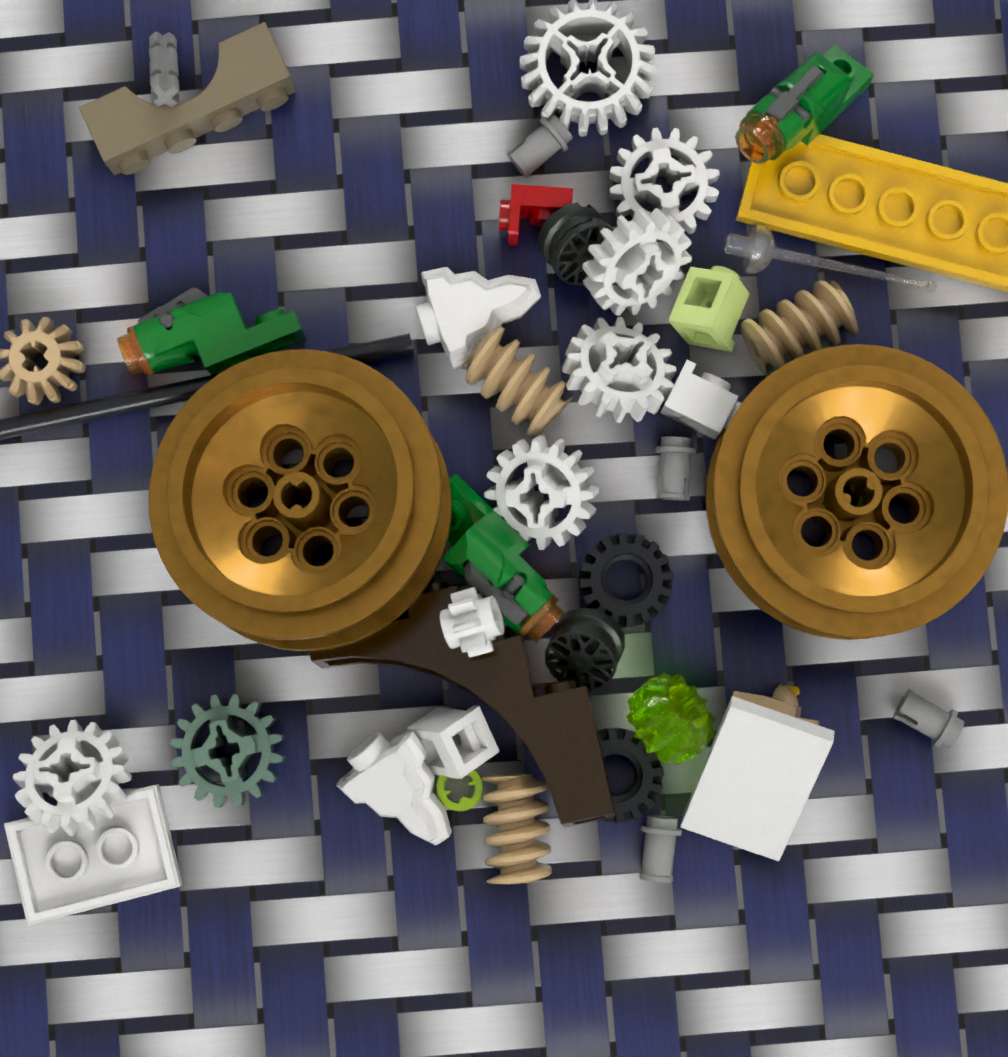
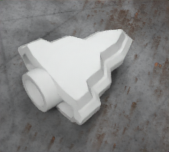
(469, 307)
(397, 784)

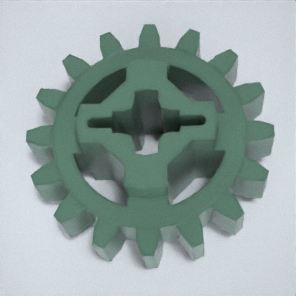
(232, 775)

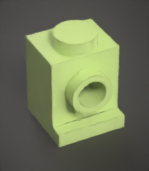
(709, 307)

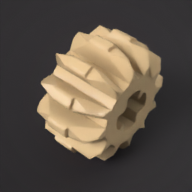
(56, 348)

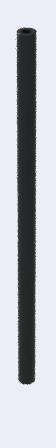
(169, 393)

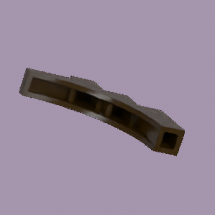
(554, 726)

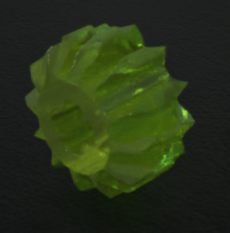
(670, 718)

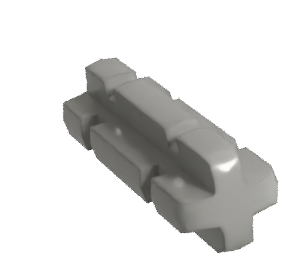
(163, 69)

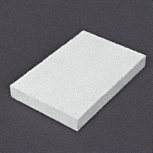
(756, 778)
(97, 867)

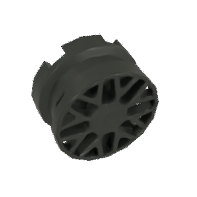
(566, 240)
(585, 665)

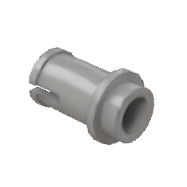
(540, 145)
(675, 468)
(929, 719)
(659, 848)

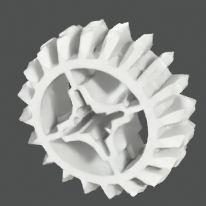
(611, 34)

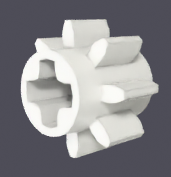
(471, 622)

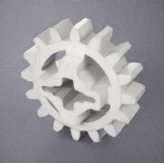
(661, 164)
(636, 261)
(619, 369)
(557, 476)
(72, 777)

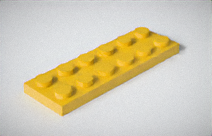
(884, 208)

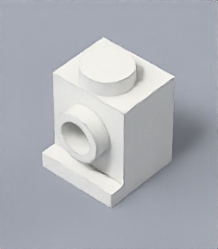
(701, 402)
(455, 740)

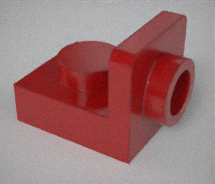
(533, 203)

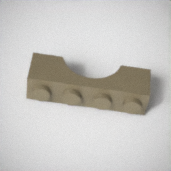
(246, 79)

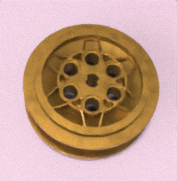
(235, 441)
(945, 471)

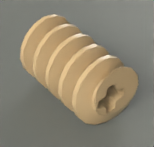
(799, 325)
(515, 383)
(517, 828)

